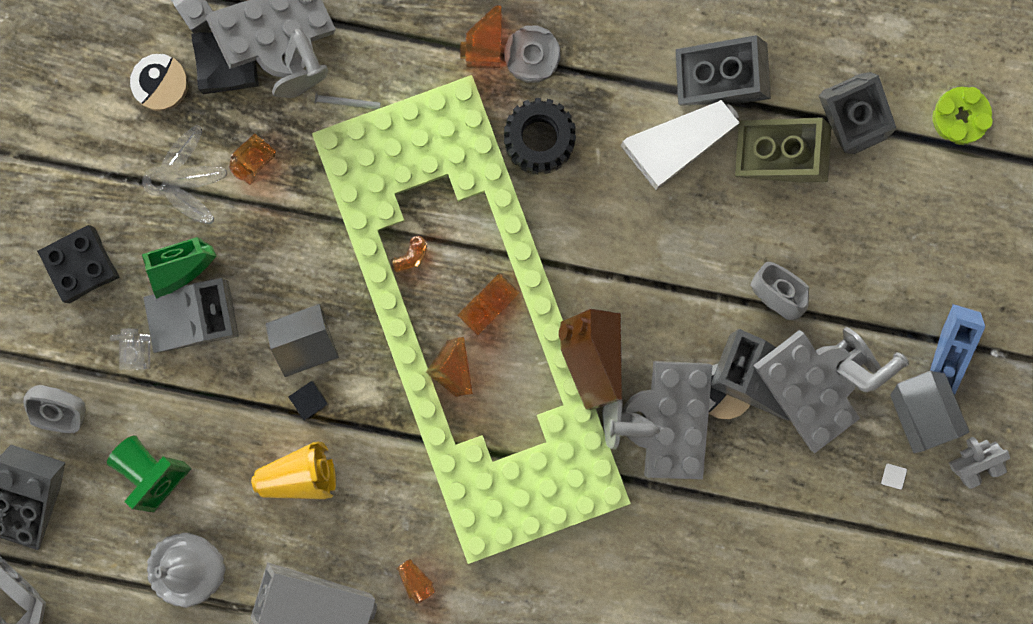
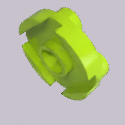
(968, 100)

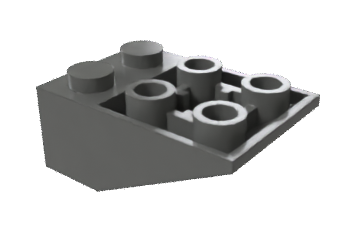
(191, 316)
(739, 378)
(27, 494)

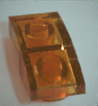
(488, 304)

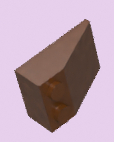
(594, 355)

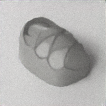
(781, 290)
(54, 409)

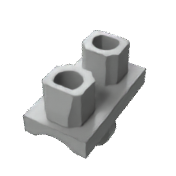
(979, 458)

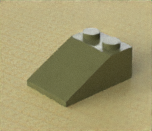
(784, 149)

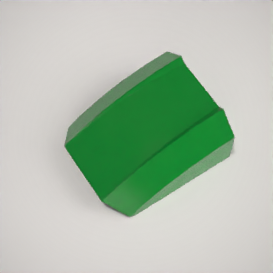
(177, 265)

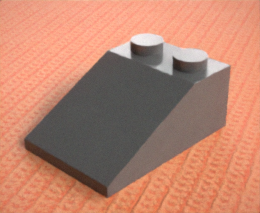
(723, 71)

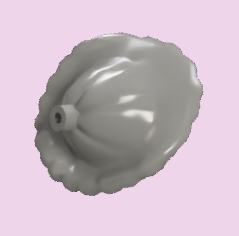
(185, 569)

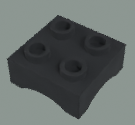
(213, 70)
(78, 264)

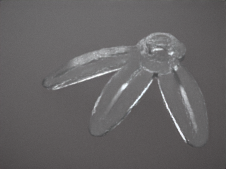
(186, 178)

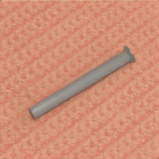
(348, 102)

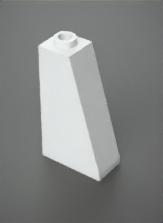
(675, 144)

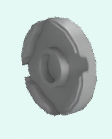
(532, 54)

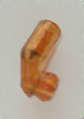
(414, 255)

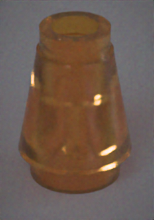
(415, 582)

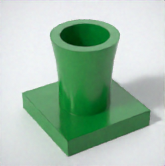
(151, 477)

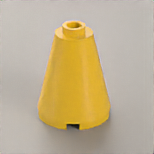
(297, 475)

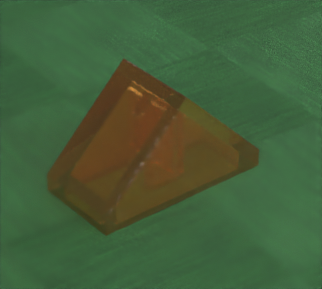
(451, 368)

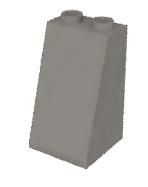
(304, 599)

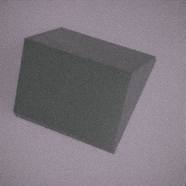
(301, 340)

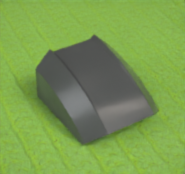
(858, 112)
(928, 411)

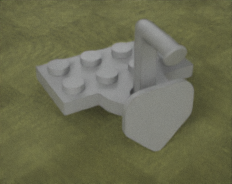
(272, 32)
(816, 383)
(671, 420)

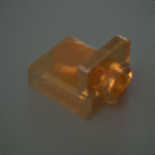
(251, 158)

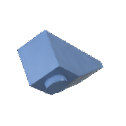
(957, 344)

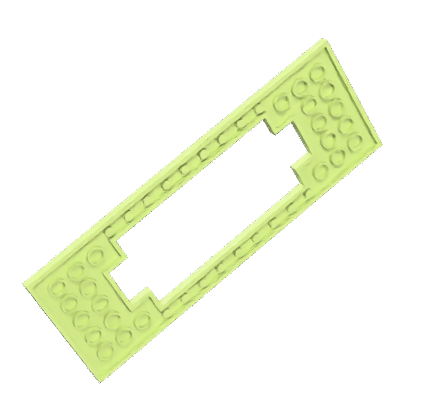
(488, 500)

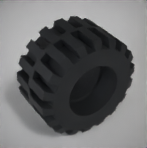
(539, 112)

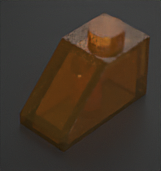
(484, 41)

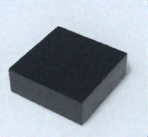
(308, 400)

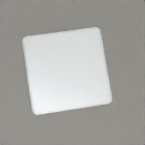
(894, 476)

